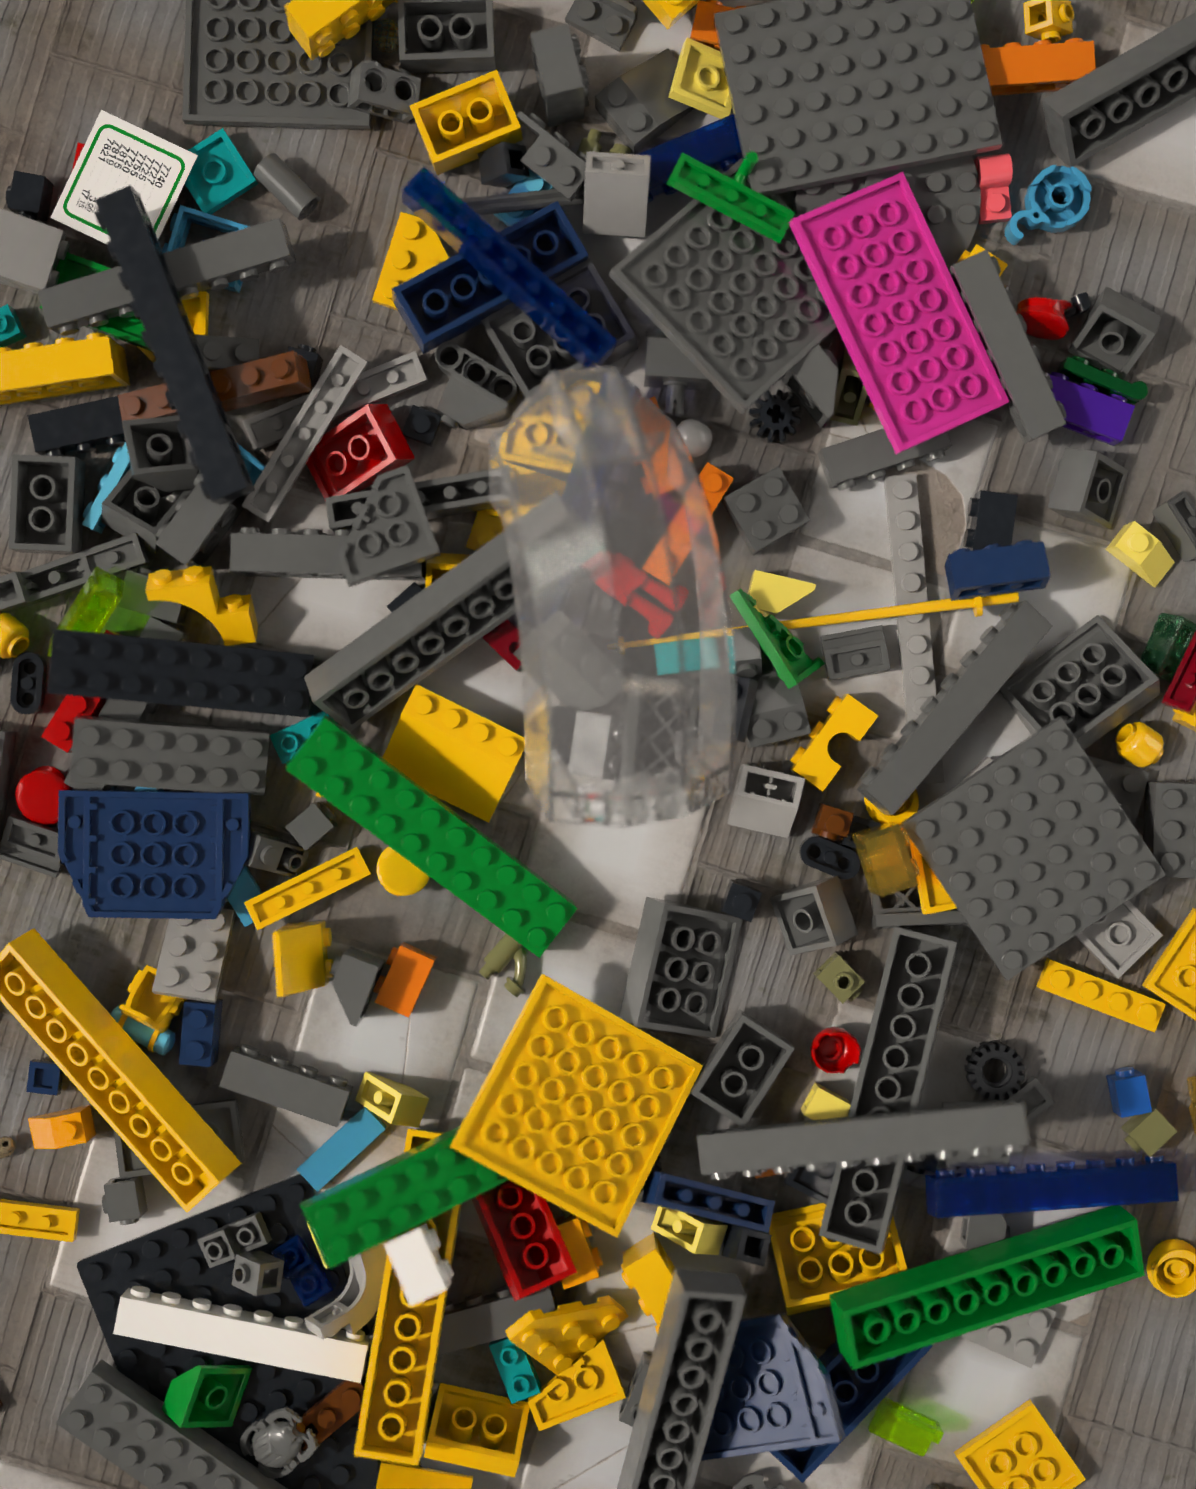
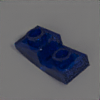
(303, 1271)

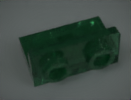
(1168, 645)

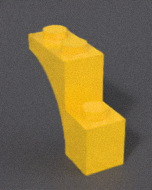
(197, 589)

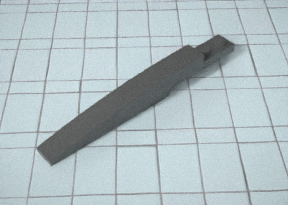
(69, 573)

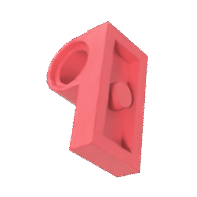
(994, 178)

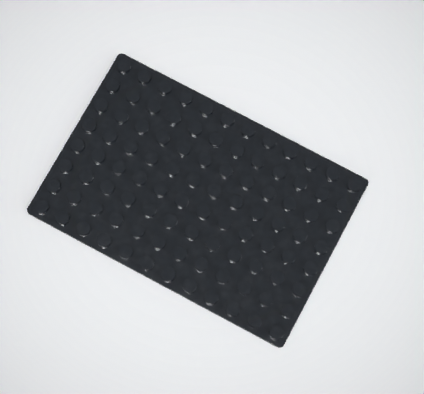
(175, 1263)

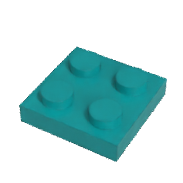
(218, 173)

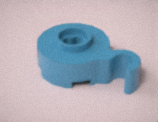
(1043, 212)

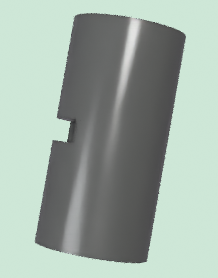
(286, 186)

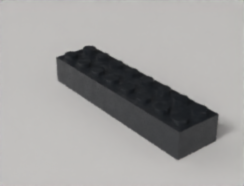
(179, 673)

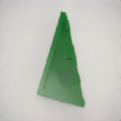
(776, 642)

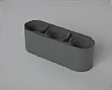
(469, 361)

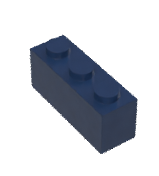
(997, 570)

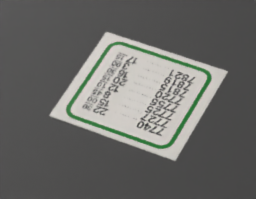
(118, 157)

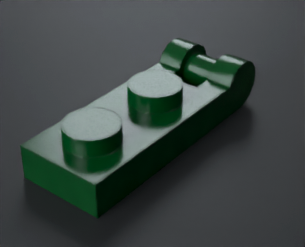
(1105, 380)

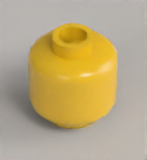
(13, 636)
(1139, 744)

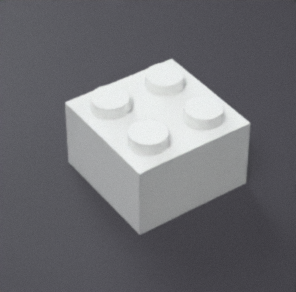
(419, 1264)

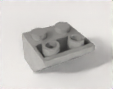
(765, 800)

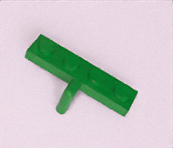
(731, 195)

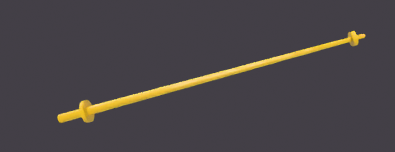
(903, 610)

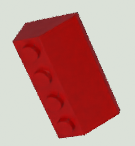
(523, 1238)

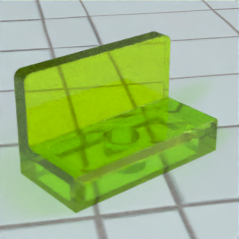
(905, 1427)

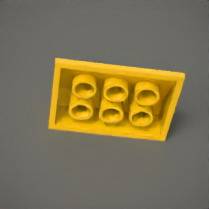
(454, 752)
(817, 1266)

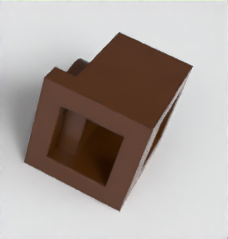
(832, 822)

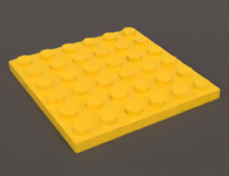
(577, 1106)

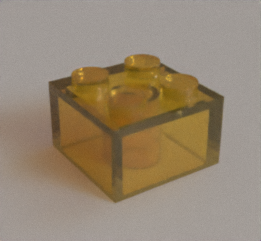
(886, 858)

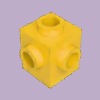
(1048, 19)

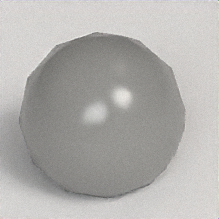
(696, 436)

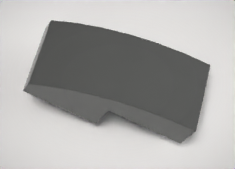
(233, 1239)

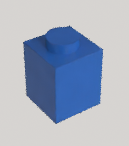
(1128, 1092)

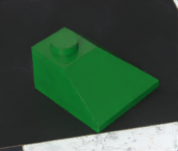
(206, 1395)

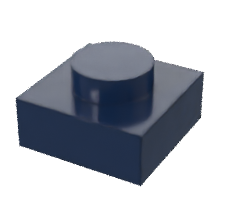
(44, 1077)

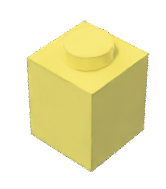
(824, 1104)

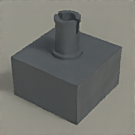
(671, 370)

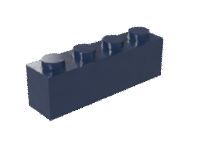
(708, 1201)

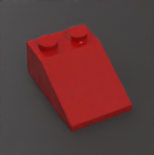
(358, 451)

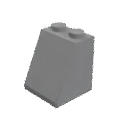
(29, 252)

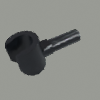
(1080, 305)

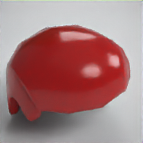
(835, 1050)

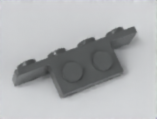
(553, 160)

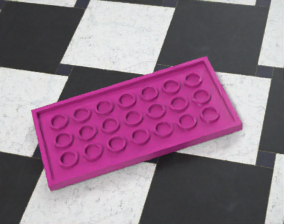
(899, 312)

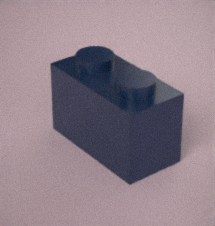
(200, 1033)

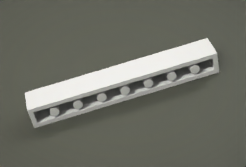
(240, 1334)

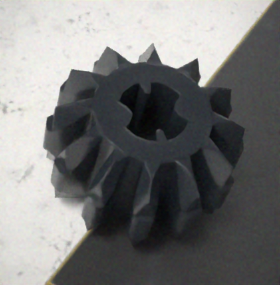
(765, 421)

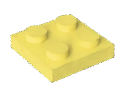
(701, 80)

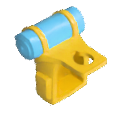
(148, 1014)

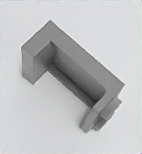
(616, 194)

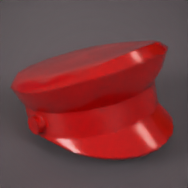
(1044, 317)
(39, 794)

